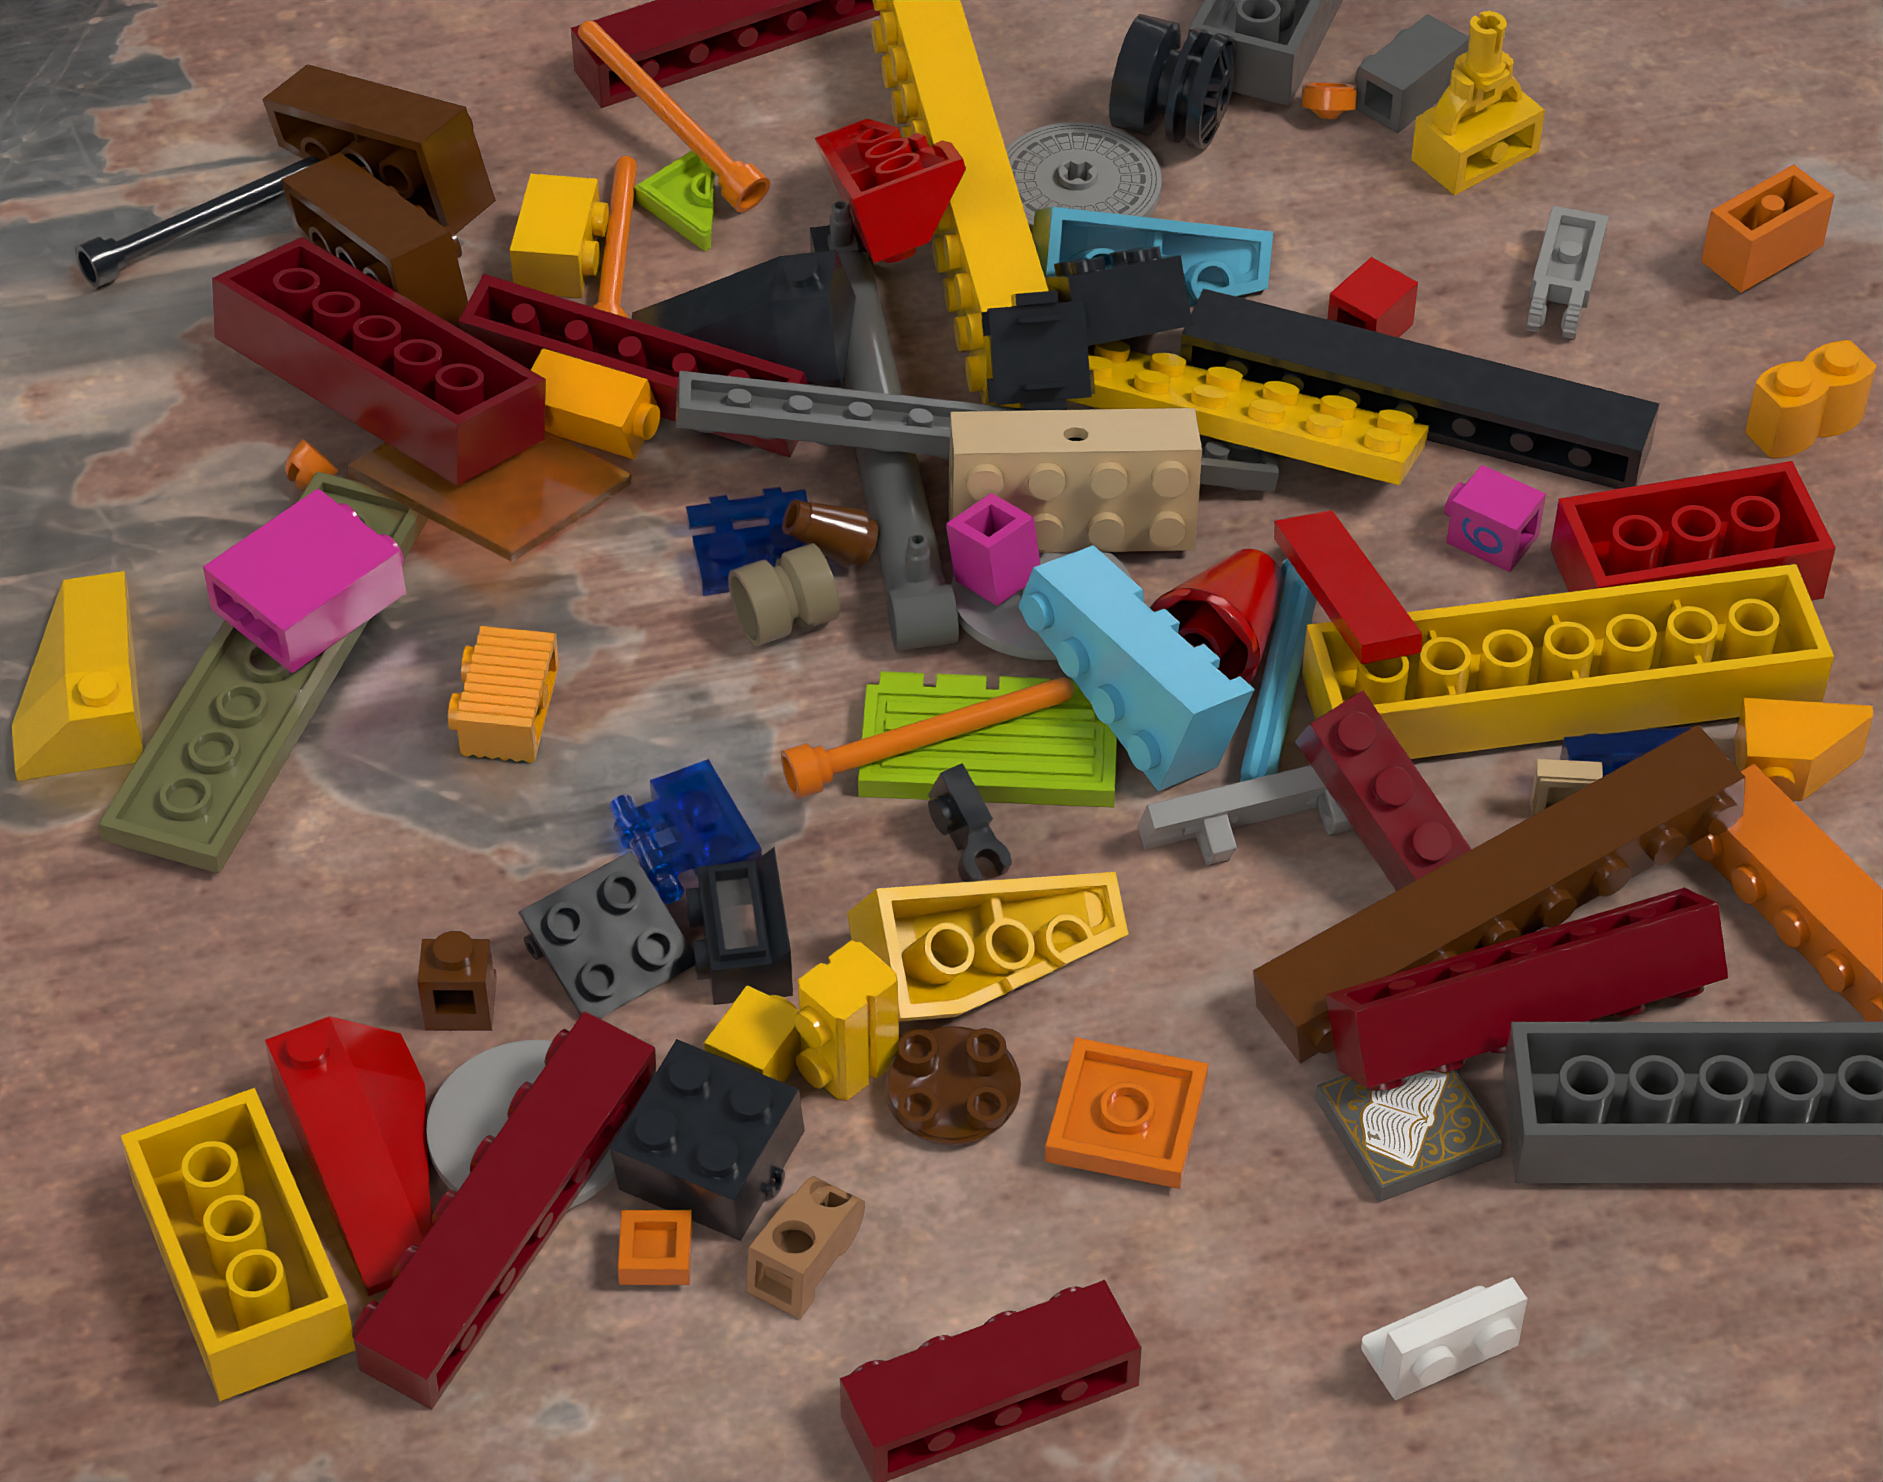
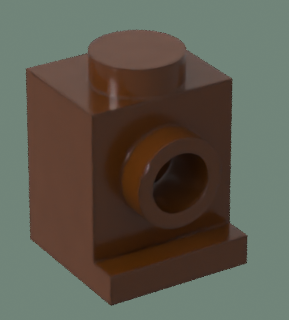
(456, 963)

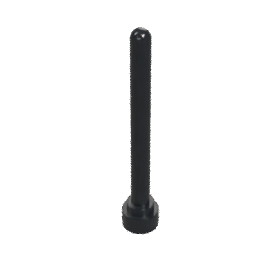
(104, 259)

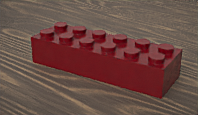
(380, 360)

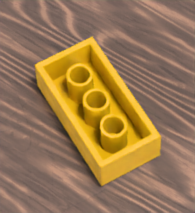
(238, 1244)

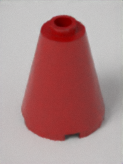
(1229, 609)

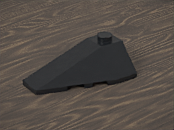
(780, 311)

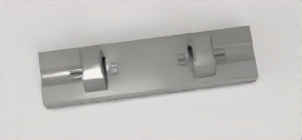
(1216, 811)

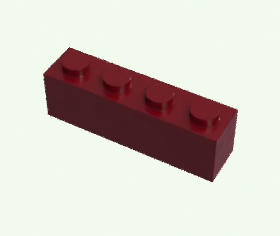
(989, 1381)

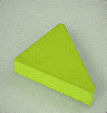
(682, 198)

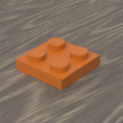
(1126, 1112)

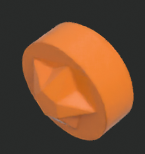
(1329, 98)

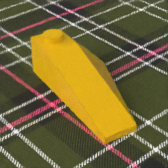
(83, 685)
(984, 938)

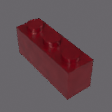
(1381, 791)

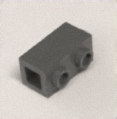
(1409, 73)

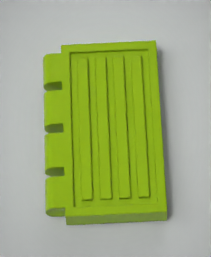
(1037, 758)

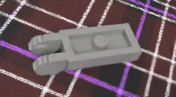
(1566, 266)

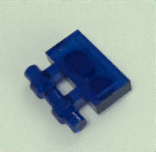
(733, 548)
(699, 817)

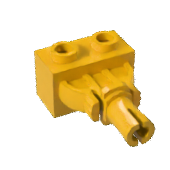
(1481, 117)

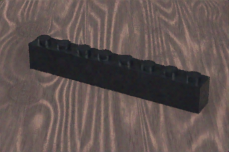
(1459, 396)

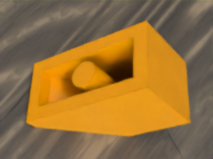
(1800, 741)

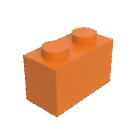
(1767, 228)

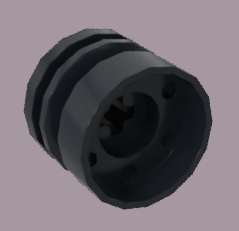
(1161, 79)

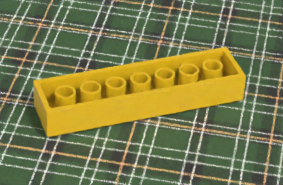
(1585, 662)

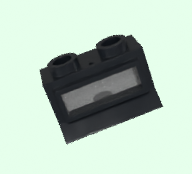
(742, 929)

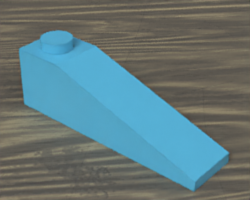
(1212, 255)

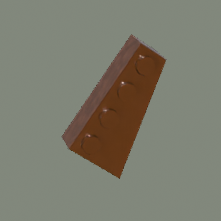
(398, 135)
(378, 233)

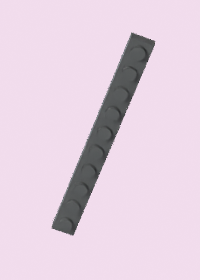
(890, 422)

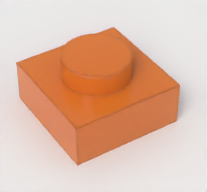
(655, 1247)

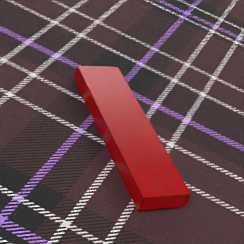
(1348, 587)

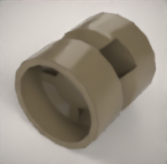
(793, 591)

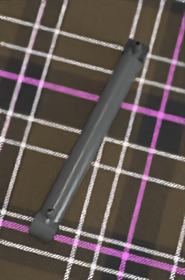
(918, 597)

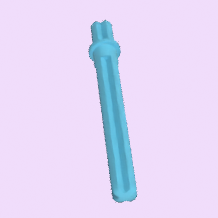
(1279, 677)

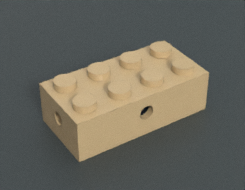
(1084, 474)

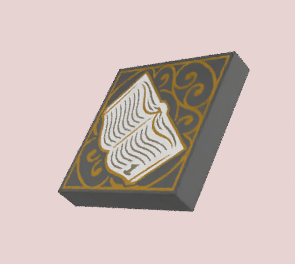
(1411, 1131)

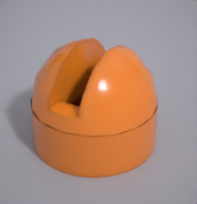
(304, 463)

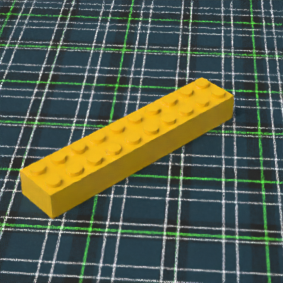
(984, 230)

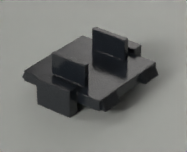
(1038, 352)

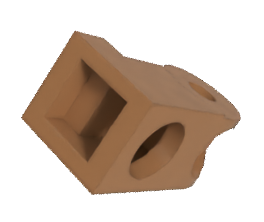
(802, 1245)

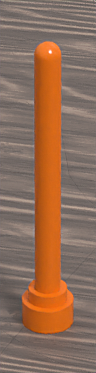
(741, 183)
(617, 236)
(810, 768)

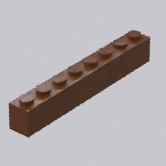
(1511, 882)

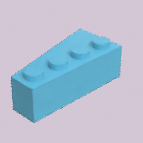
(1134, 666)

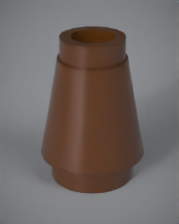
(838, 531)

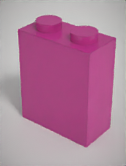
(305, 579)

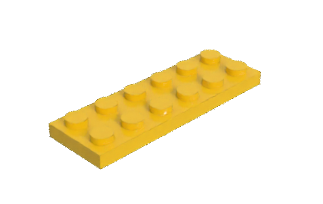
(1259, 415)

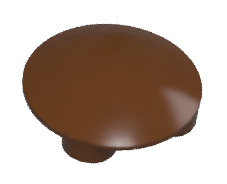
(952, 1084)

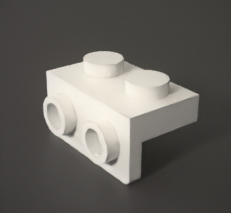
(1446, 1337)

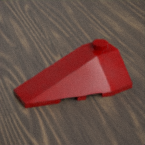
(892, 184)
(363, 1134)

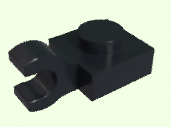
(963, 815)

